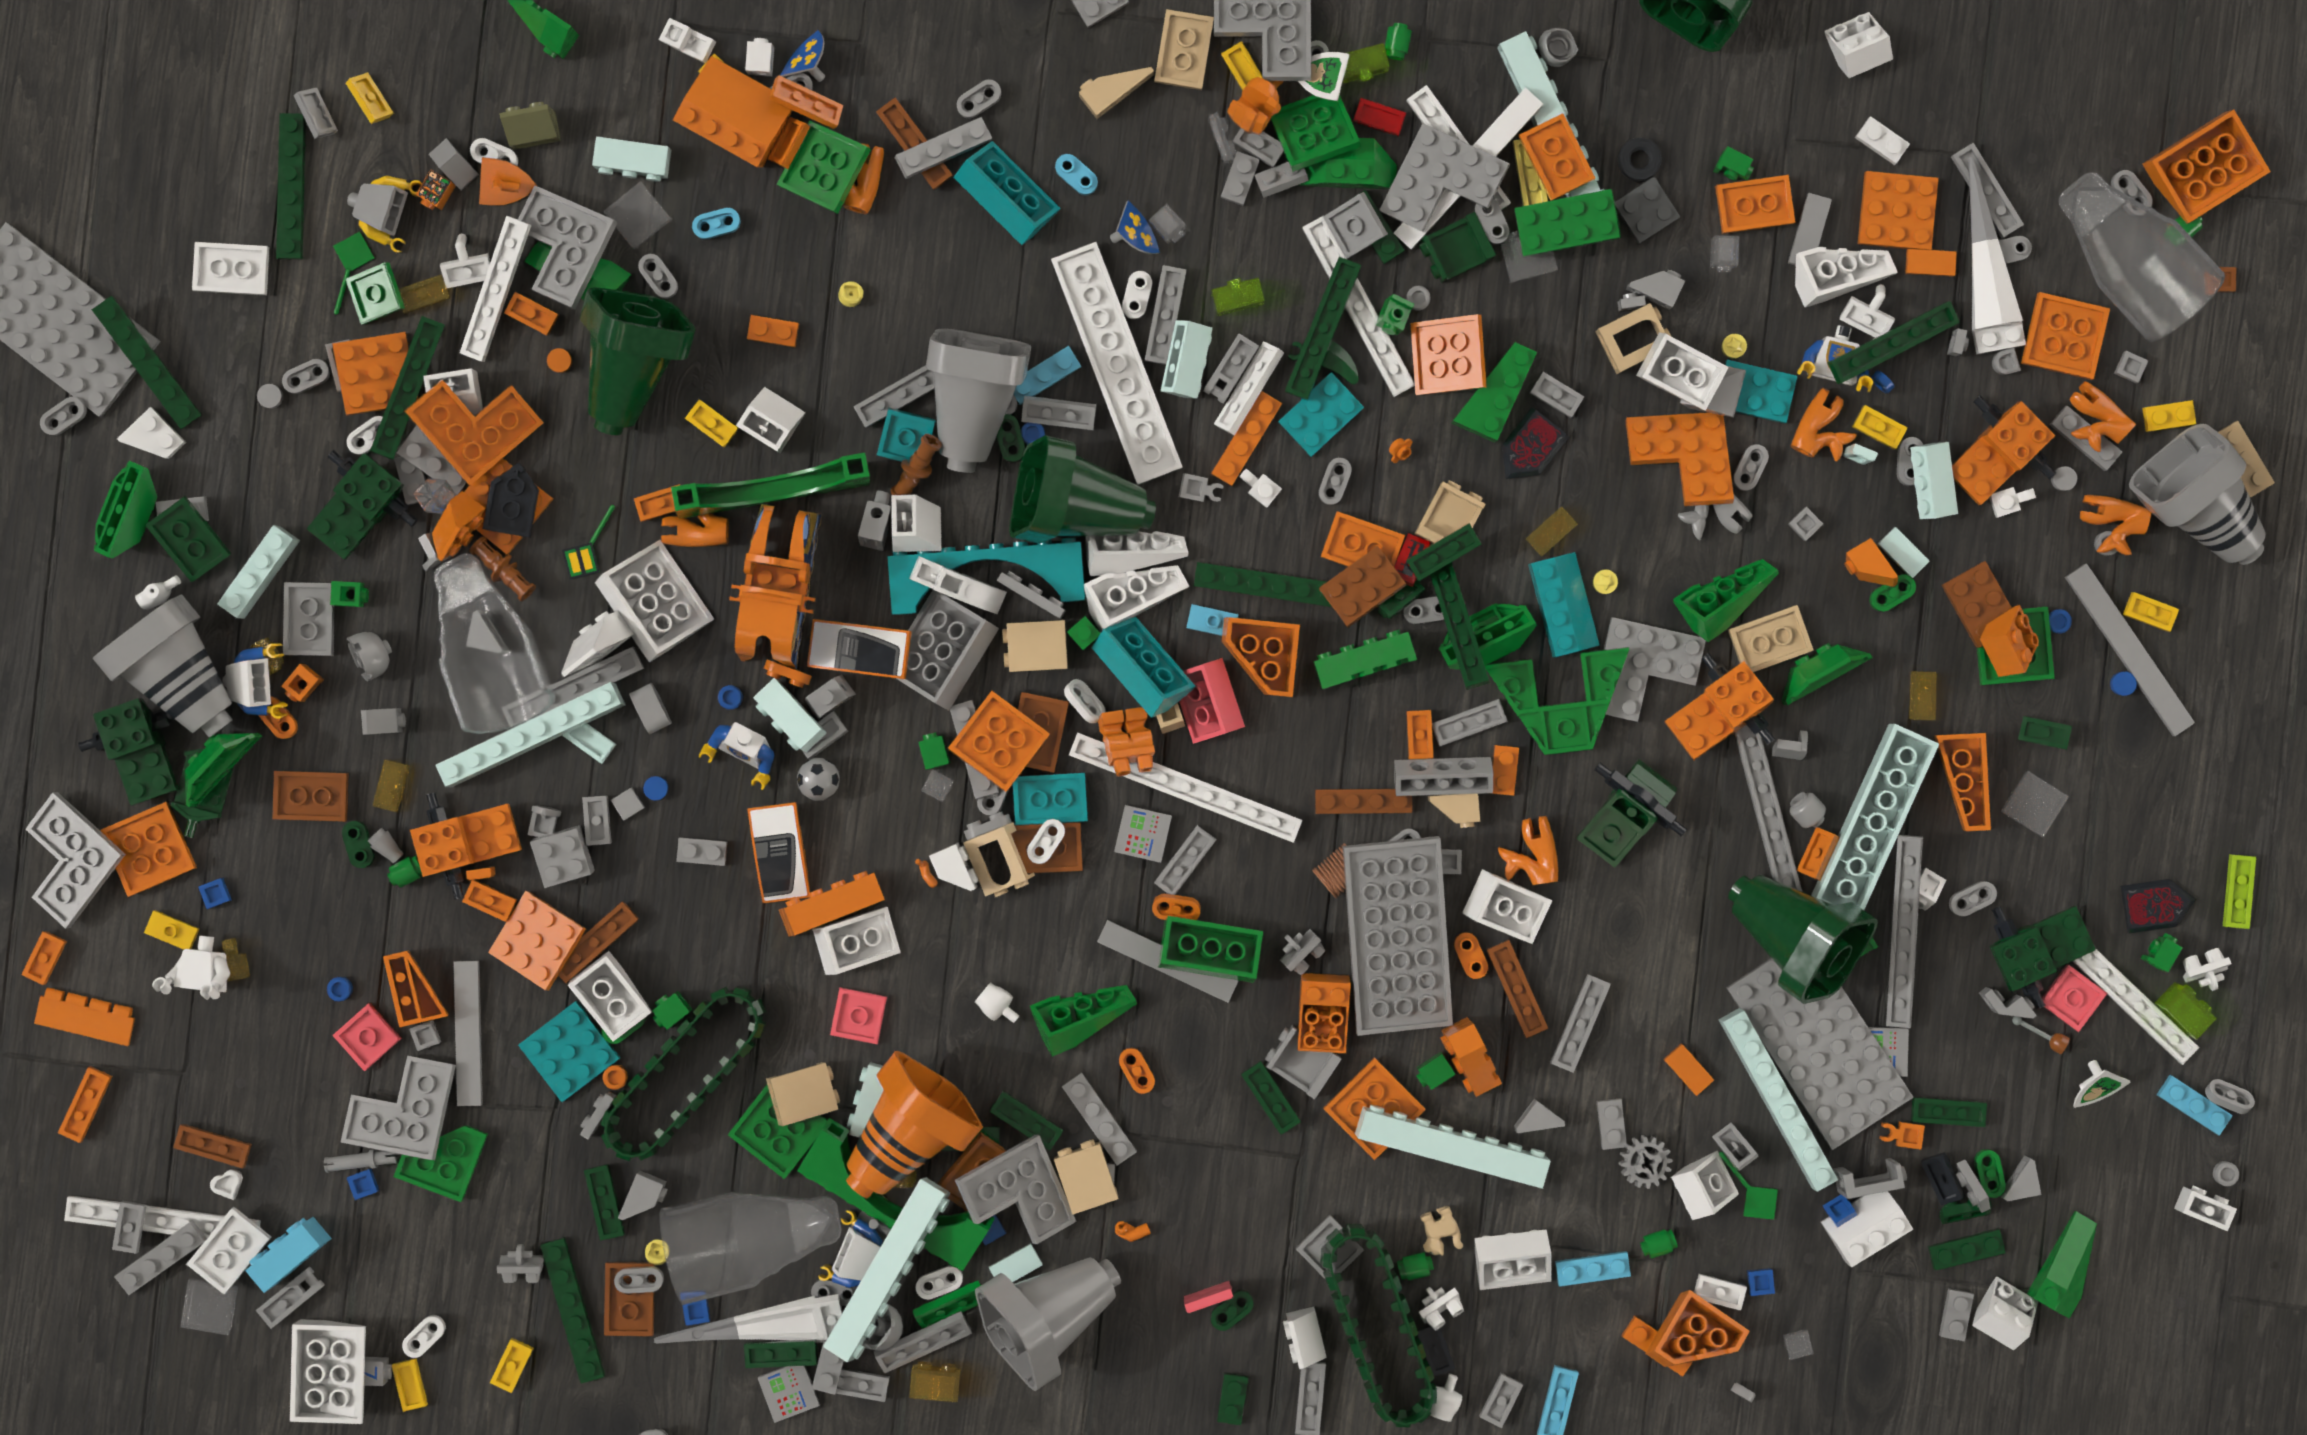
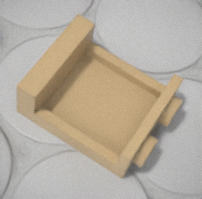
(1448, 512)
(1035, 646)
(803, 1094)
(1085, 1176)

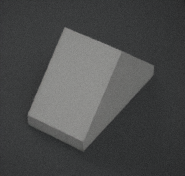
(453, 164)
(484, 634)
(1537, 1118)
(1735, 1146)
(2023, 1181)

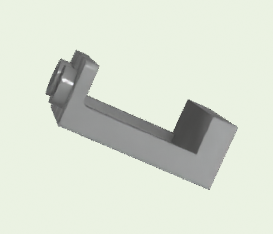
(1302, 1068)
(1868, 1185)

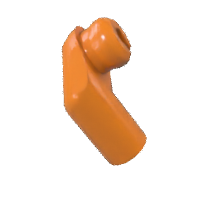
(1130, 1232)

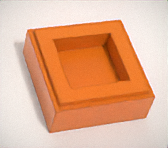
(481, 873)

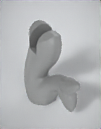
(1724, 513)

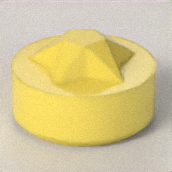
(850, 294)
(1734, 346)
(1605, 581)
(655, 1253)

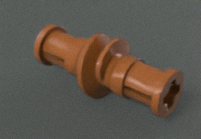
(917, 466)
(502, 569)

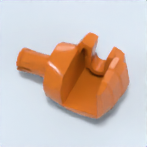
(1256, 105)

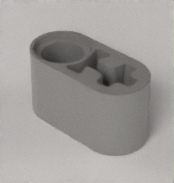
(650, 708)

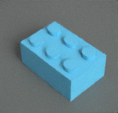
(287, 1253)

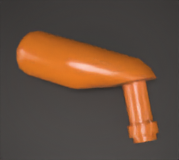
(926, 874)

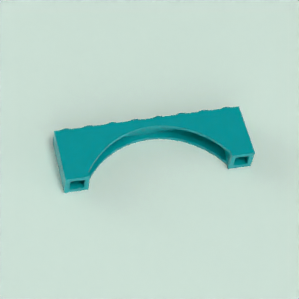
(1056, 563)

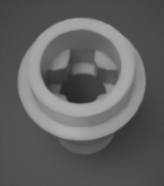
(385, 845)

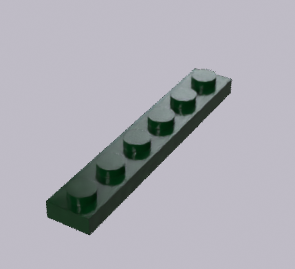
(291, 186)
(1323, 328)
(1893, 342)
(146, 362)
(407, 387)
(1259, 584)
(1459, 627)
(572, 1310)

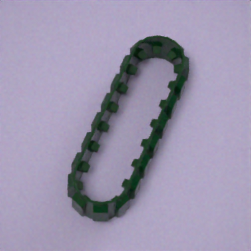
(612, 1138)
(1420, 1410)

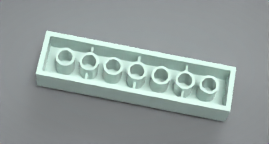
(1876, 817)

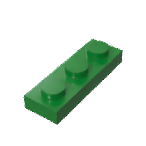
(947, 1305)

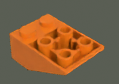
(1323, 1012)

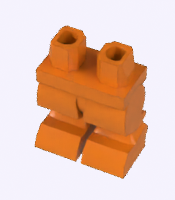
(1127, 747)

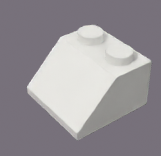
(1705, 1186)

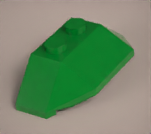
(1360, 168)
(125, 511)
(1497, 631)
(1820, 669)
(214, 763)

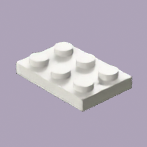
(230, 268)
(228, 1250)

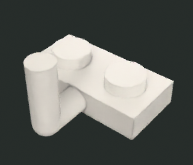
(465, 269)
(1868, 317)

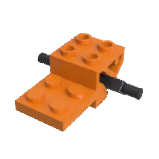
(2002, 449)
(1722, 709)
(462, 840)

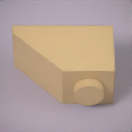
(1458, 807)

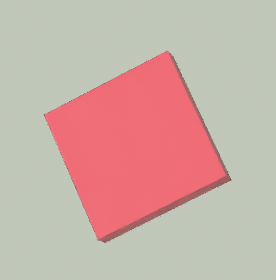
(2073, 997)
(858, 1015)
(367, 1036)
(1208, 1297)

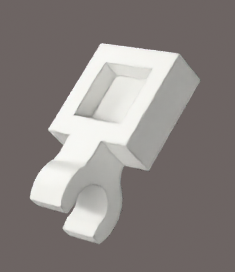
(1262, 489)
(2008, 501)

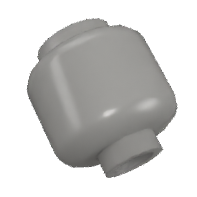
(1807, 810)

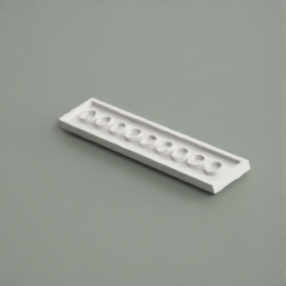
(1116, 363)

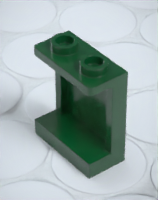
(1457, 248)

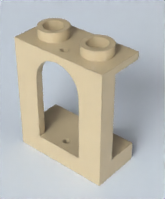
(1610, 346)
(1018, 872)

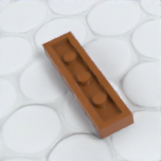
(909, 136)
(1361, 801)
(598, 940)
(1517, 988)

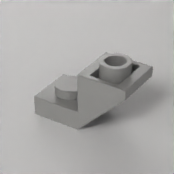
(2015, 1006)

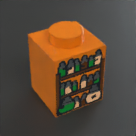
(435, 191)

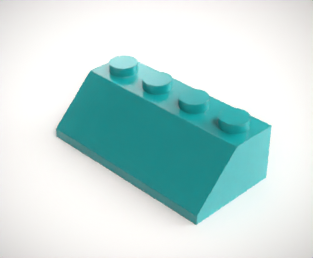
(1006, 192)
(1563, 604)
(1142, 666)

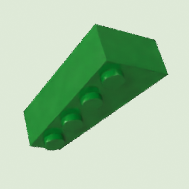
(1490, 406)
(1364, 660)

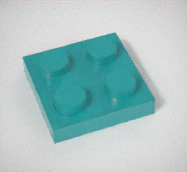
(903, 434)

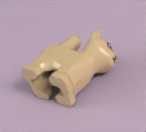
(1438, 1228)

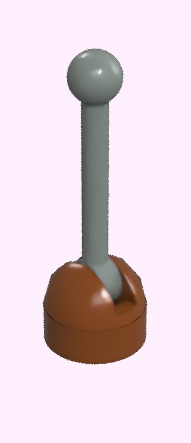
(2057, 1042)

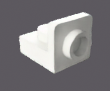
(1930, 888)

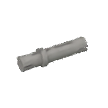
(372, 1158)

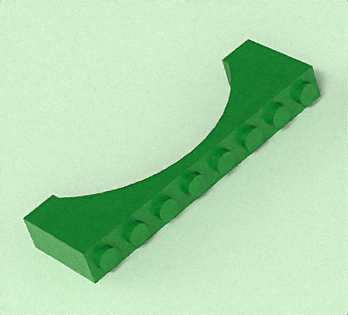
(836, 475)
(826, 1163)

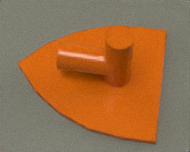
(503, 182)

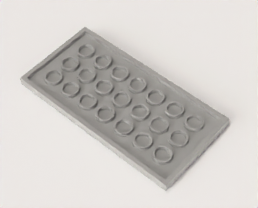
(52, 324)
(1398, 935)
(1822, 1054)

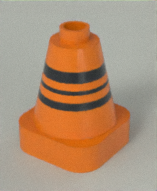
(909, 1125)

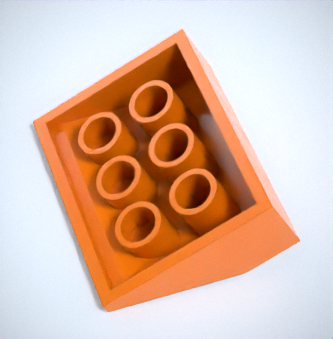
(733, 112)
(2207, 166)

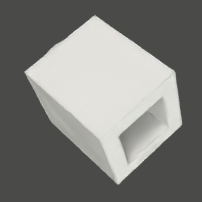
(759, 57)

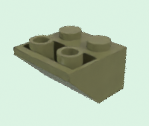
(530, 125)

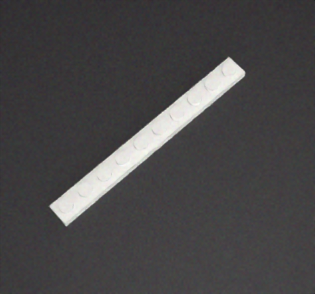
(1195, 791)

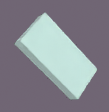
(1859, 454)
(1903, 552)
(591, 742)
(1018, 1263)

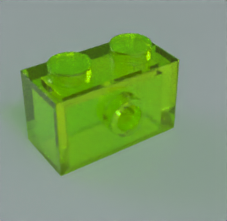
(1366, 63)
(1237, 296)
(2186, 1010)

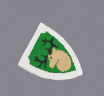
(1327, 75)
(2098, 1086)

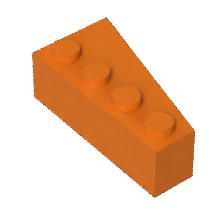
(1967, 775)
(831, 904)

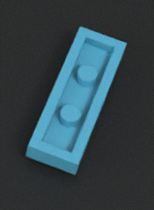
(1047, 374)
(2194, 1105)
(1592, 1268)
(1558, 1401)

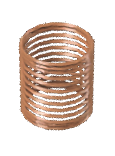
(1334, 879)

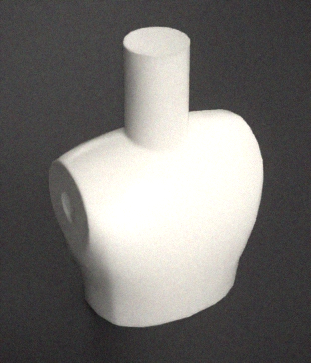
(156, 593)
(995, 1002)
(1447, 1400)

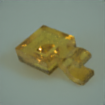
(236, 962)

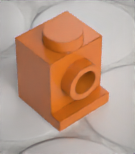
(292, 684)

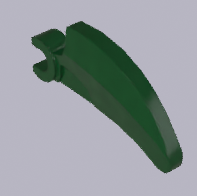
(1337, 361)

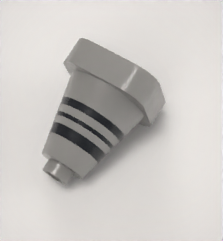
(2201, 491)
(170, 667)

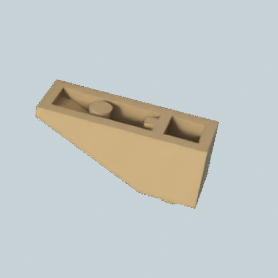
(1111, 89)

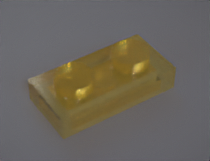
(424, 293)
(1551, 531)
(391, 785)

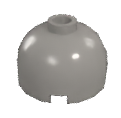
(369, 653)
(887, 1332)

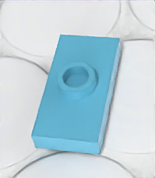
(1207, 619)

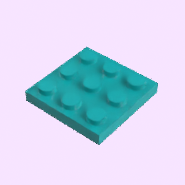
(569, 1051)

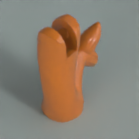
(863, 195)
(2097, 404)
(1816, 417)
(2110, 510)
(693, 535)
(1542, 846)

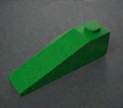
(548, 29)
(605, 275)
(1718, 604)
(1073, 1019)
(2065, 1269)

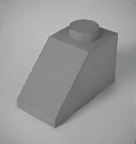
(1659, 288)
(382, 721)
(643, 1195)

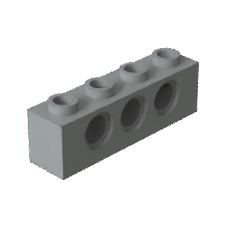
(1443, 776)

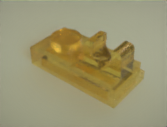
(1923, 695)

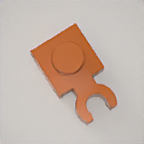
(1906, 1135)

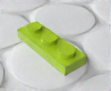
(2239, 891)

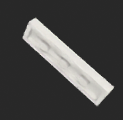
(1249, 388)

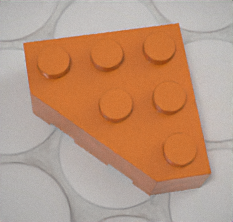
(1265, 652)
(1470, 1057)
(1695, 1332)

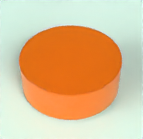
(559, 360)
(615, 1077)

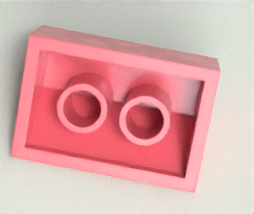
(1212, 704)

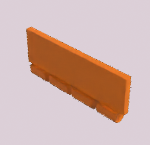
(90, 1021)

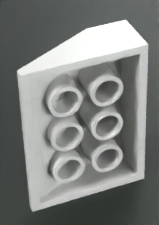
(654, 600)
(327, 1372)

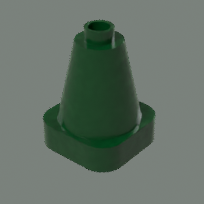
(1700, 22)
(629, 352)
(1073, 497)
(1803, 935)

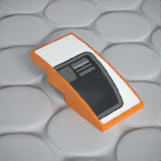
(859, 649)
(779, 852)

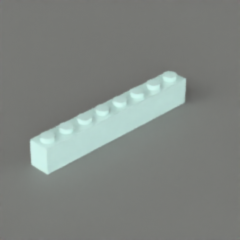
(1529, 72)
(530, 734)
(1778, 1099)
(1452, 1147)
(887, 1269)

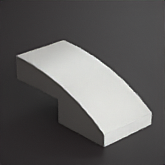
(687, 40)

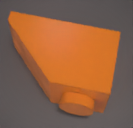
(1870, 564)

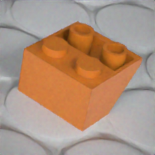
(456, 525)
(2010, 642)

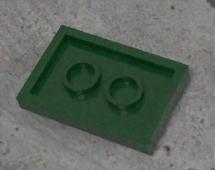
(188, 539)

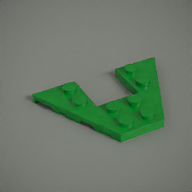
(1564, 725)

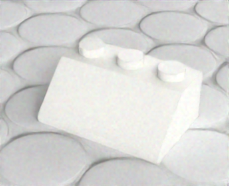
(1875, 1226)
(1513, 1259)

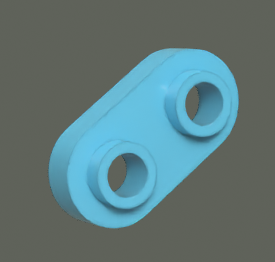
(1076, 174)
(716, 221)

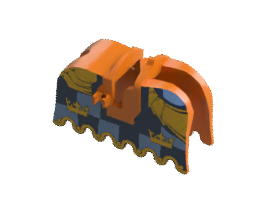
(776, 596)

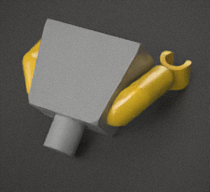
(380, 207)

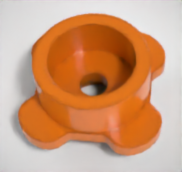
(1400, 449)

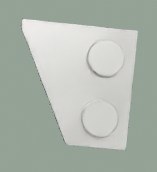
(153, 435)

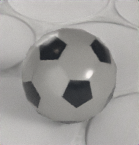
(818, 779)

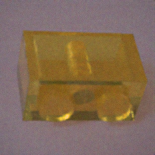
(935, 1382)

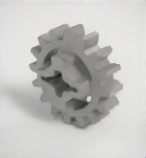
(1654, 1158)

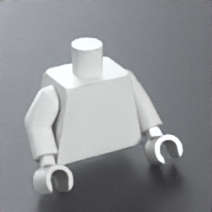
(198, 970)

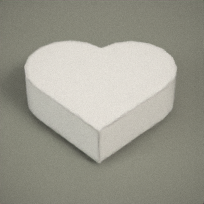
(227, 1184)

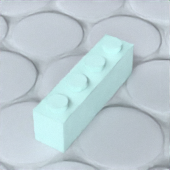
(258, 572)

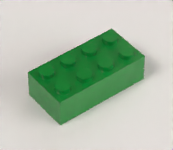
(1567, 223)
(1210, 949)

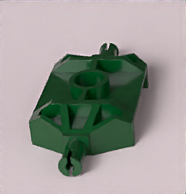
(209, 807)

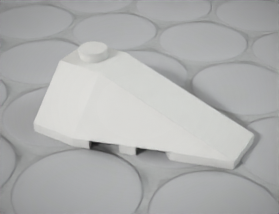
(1831, 273)
(1131, 553)
(1128, 594)

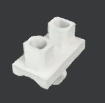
(2216, 964)
(1432, 1312)

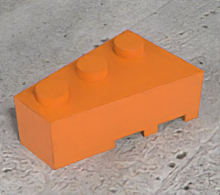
(411, 991)

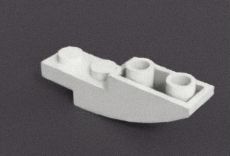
(957, 585)

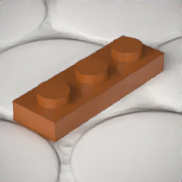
(212, 1146)

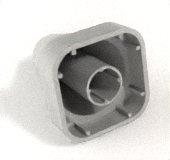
(973, 391)
(1044, 1314)

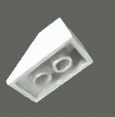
(1682, 371)
(597, 641)
(1507, 906)
(856, 941)
(609, 996)

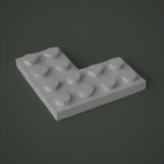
(1284, 33)
(1438, 164)
(576, 240)
(1651, 653)
(83, 856)
(413, 1122)
(1023, 1178)

